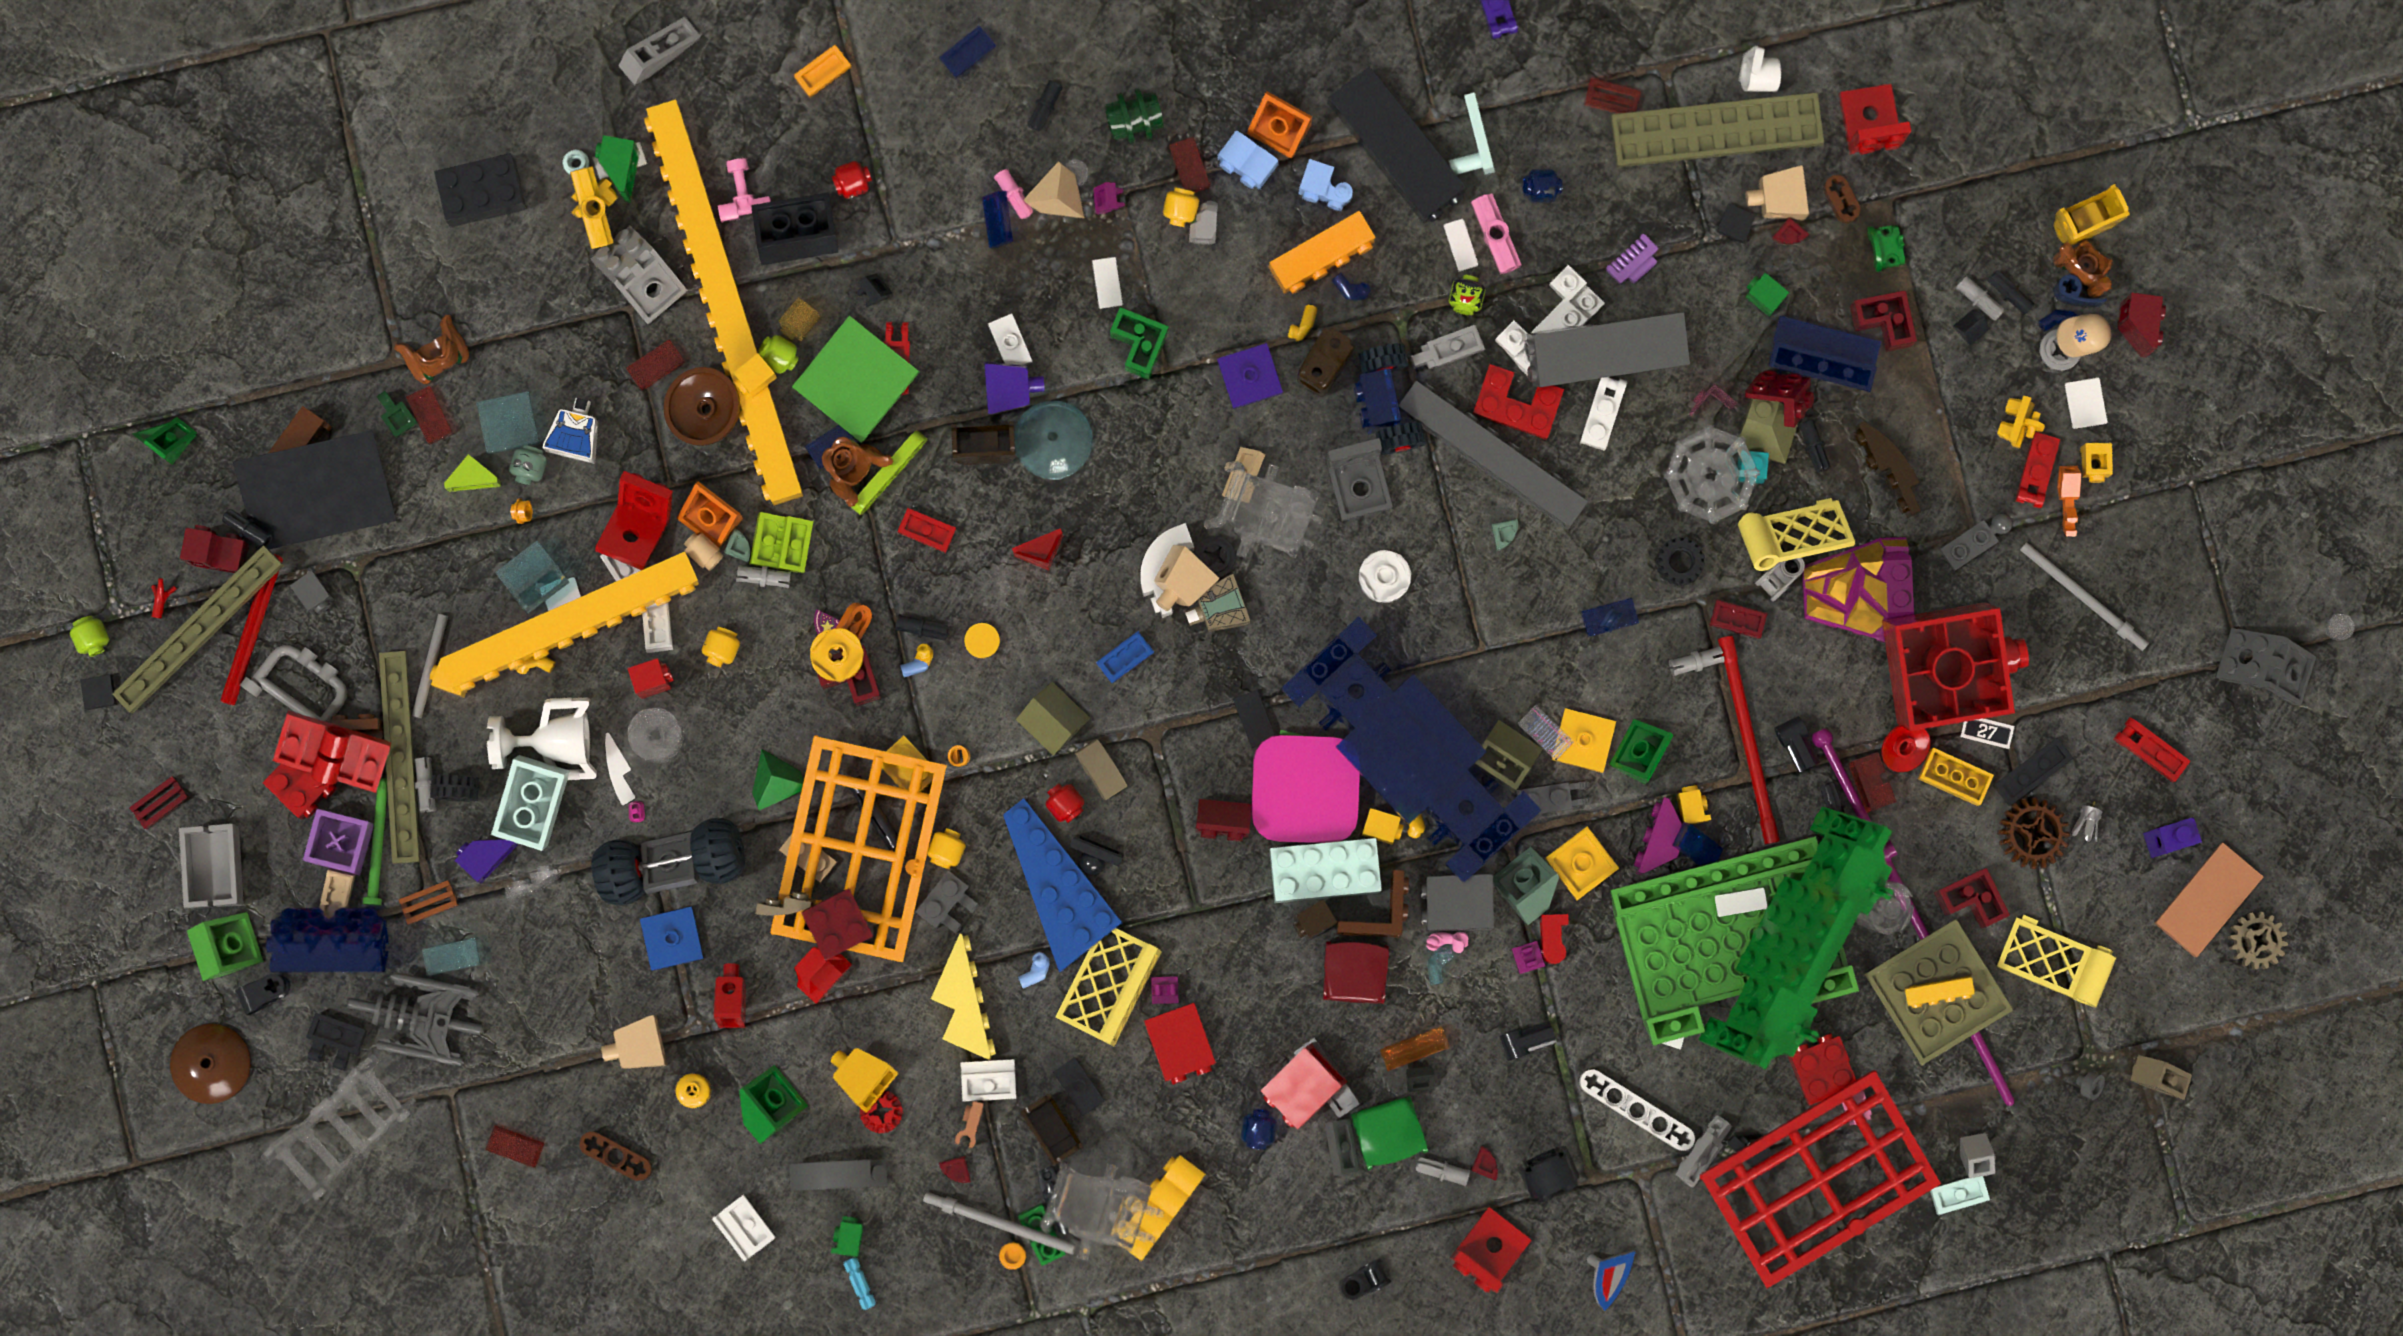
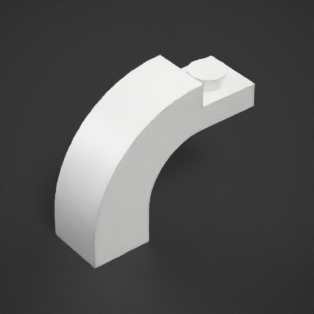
(1155, 558)

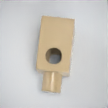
(1781, 195)
(1182, 578)
(637, 1045)

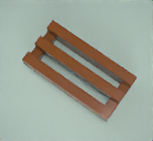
(406, 910)

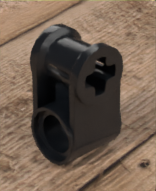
(259, 995)
(1366, 1280)

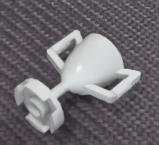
(560, 739)

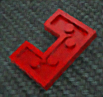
(1531, 419)

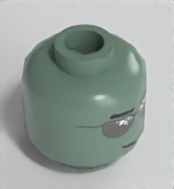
(528, 465)

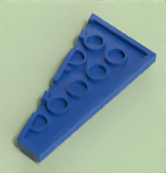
(1065, 899)

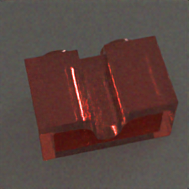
(1867, 777)

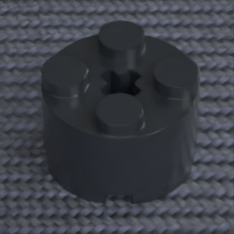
(1549, 1174)

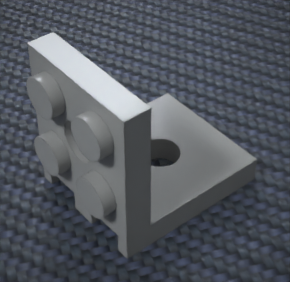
(634, 266)

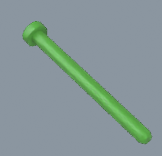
(377, 845)

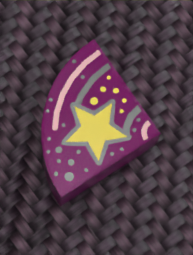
(824, 622)

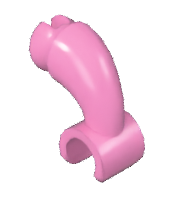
(1458, 940)

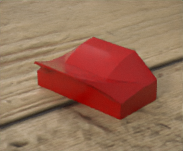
(819, 976)

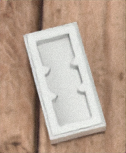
(1010, 341)
(657, 628)

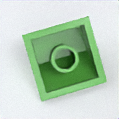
(224, 946)

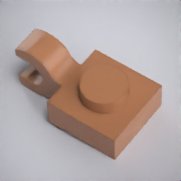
(972, 1116)

